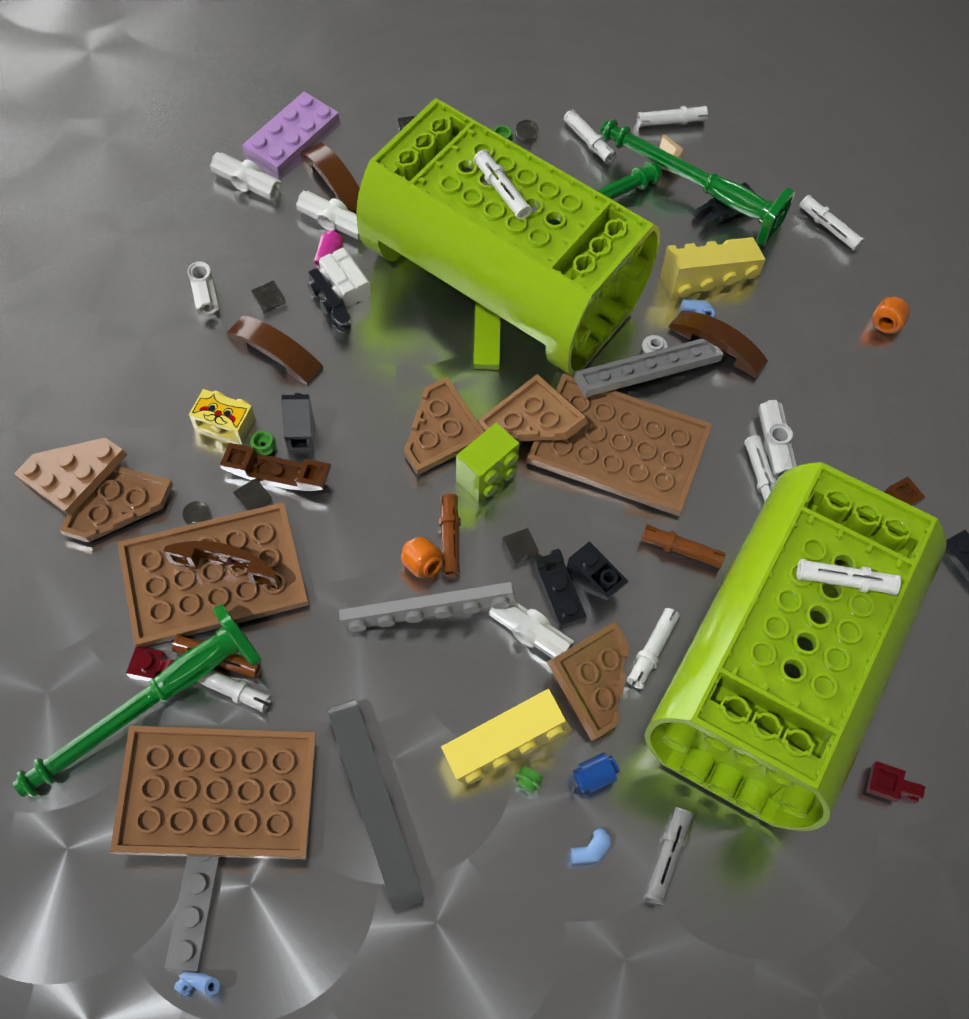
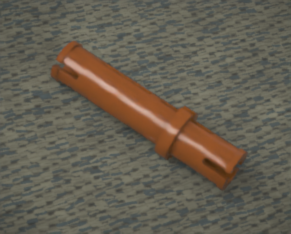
(450, 539)
(671, 542)
(233, 662)

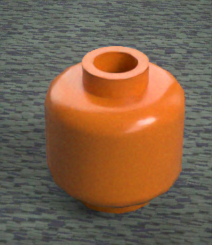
(891, 315)
(421, 557)

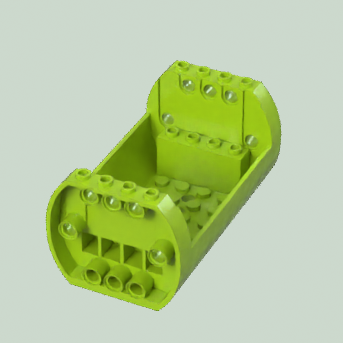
(553, 281)
(733, 711)

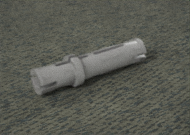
(674, 842)

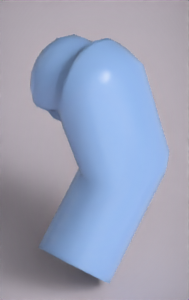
(698, 306)
(595, 850)
(199, 981)

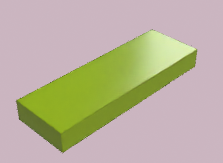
(486, 339)

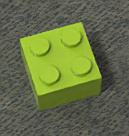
(487, 462)

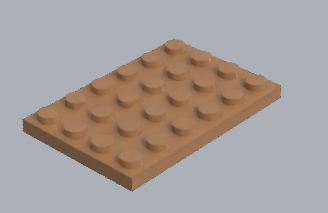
(627, 448)
(180, 600)
(215, 793)

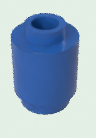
(595, 773)

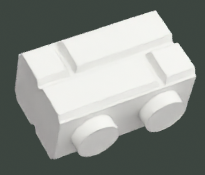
(345, 277)

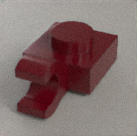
(147, 663)
(890, 784)

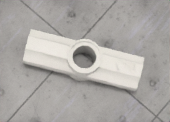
(245, 175)
(329, 214)
(775, 426)
(532, 629)

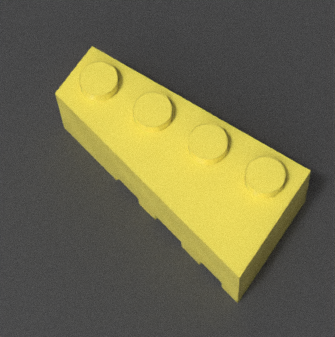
(709, 266)
(506, 737)

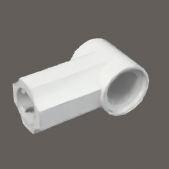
(203, 288)

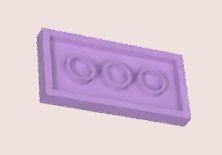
(290, 132)

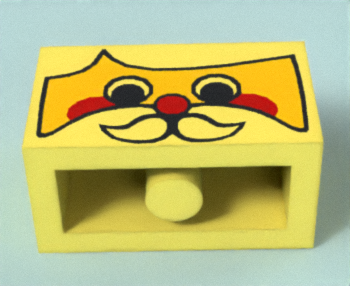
(222, 416)

